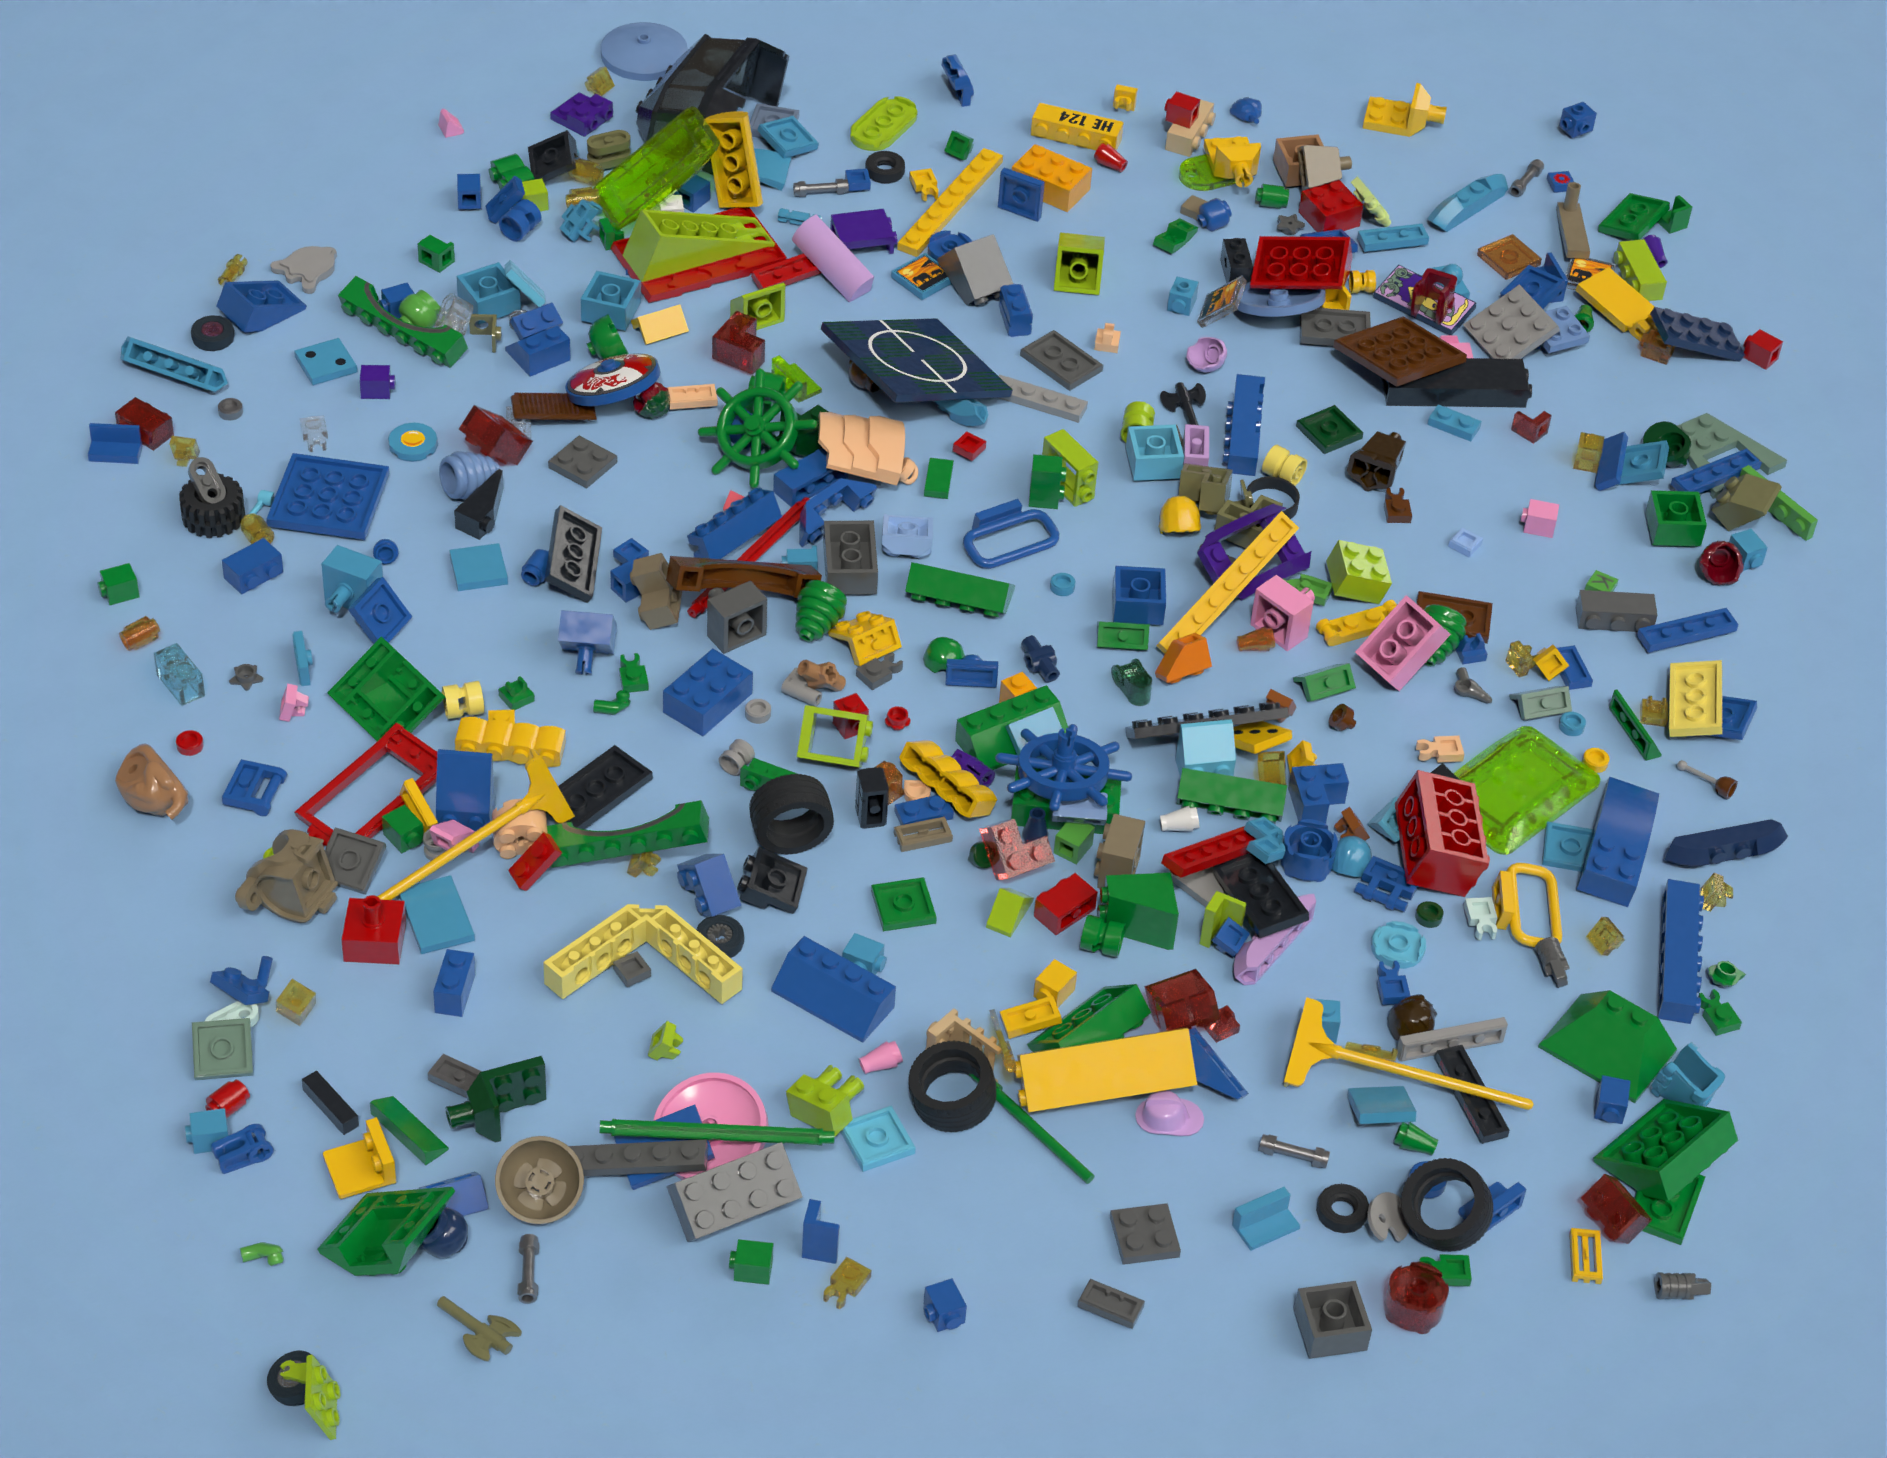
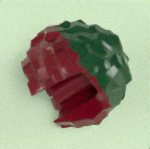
(652, 401)

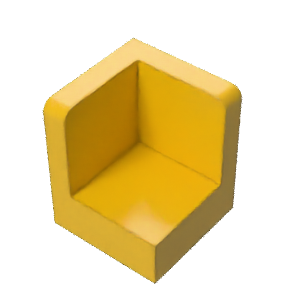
(1337, 299)

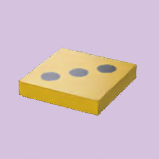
(1259, 736)

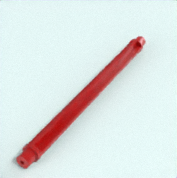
(753, 553)

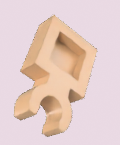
(1443, 748)

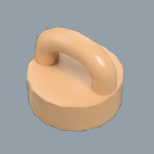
(907, 469)

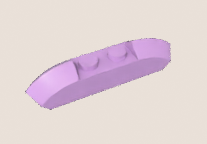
(1260, 953)

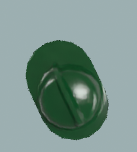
(1677, 440)

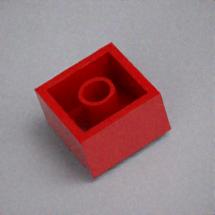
(1330, 207)

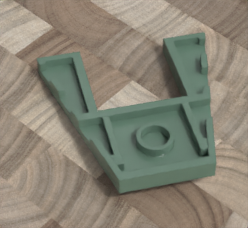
(1714, 437)

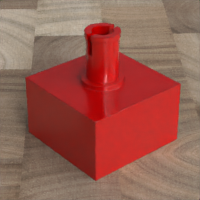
(374, 930)

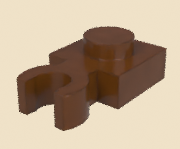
(1396, 508)

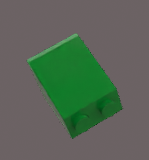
(1144, 904)

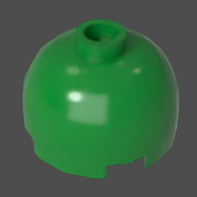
(605, 339)

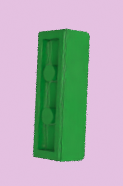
(1633, 727)
(408, 1129)

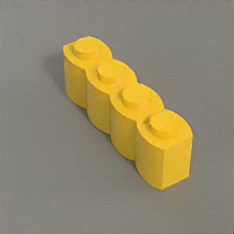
(511, 740)
(948, 778)

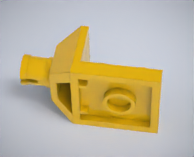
(1402, 117)
(1233, 158)

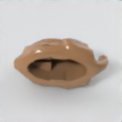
(150, 784)

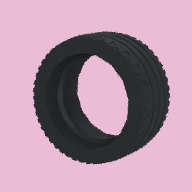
(793, 834)
(945, 1058)
(1420, 1184)

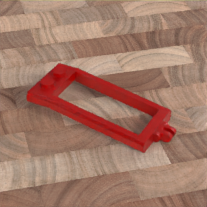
(399, 744)

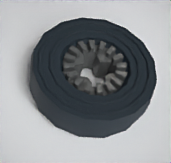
(724, 926)

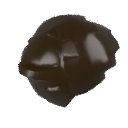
(1411, 1016)

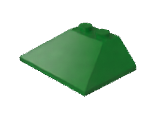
(385, 691)
(1611, 1039)
(385, 1230)

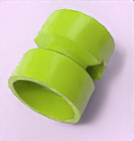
(1137, 414)

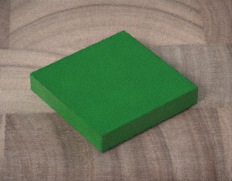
(903, 904)

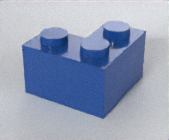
(1316, 788)
(712, 883)

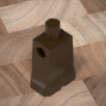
(1377, 461)

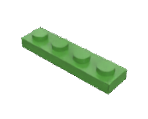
(1789, 511)

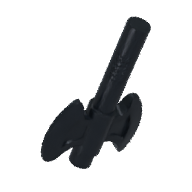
(1184, 399)

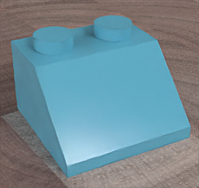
(1207, 747)

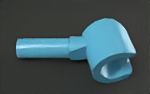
(264, 498)

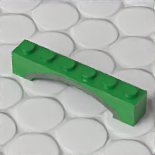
(441, 344)
(680, 827)

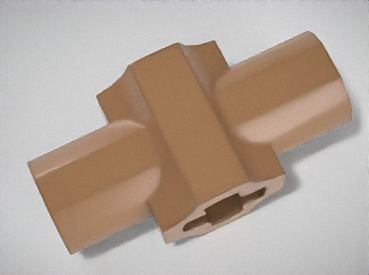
(821, 675)

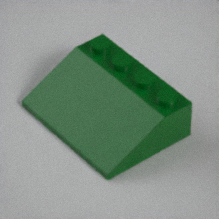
(1668, 1147)

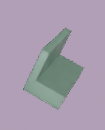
(1543, 702)

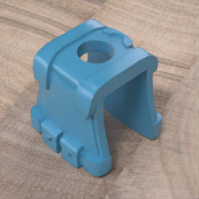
(1688, 1078)

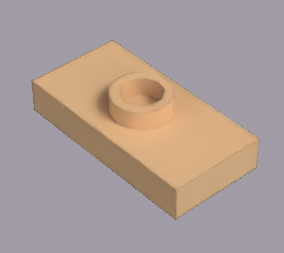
(692, 396)

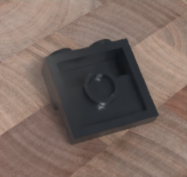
(553, 156)
(772, 881)

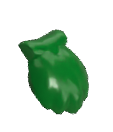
(1725, 974)

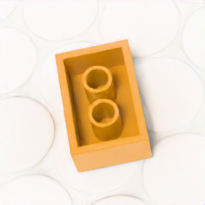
(1063, 177)

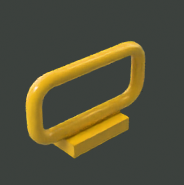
(1507, 902)

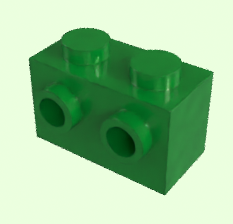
(1046, 480)

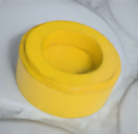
(1596, 759)

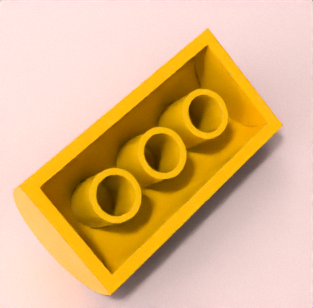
(735, 161)

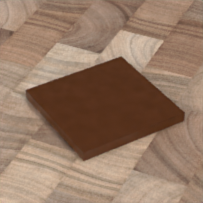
(1400, 351)

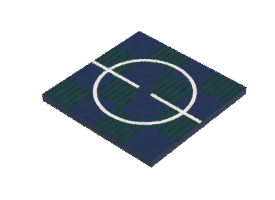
(916, 360)

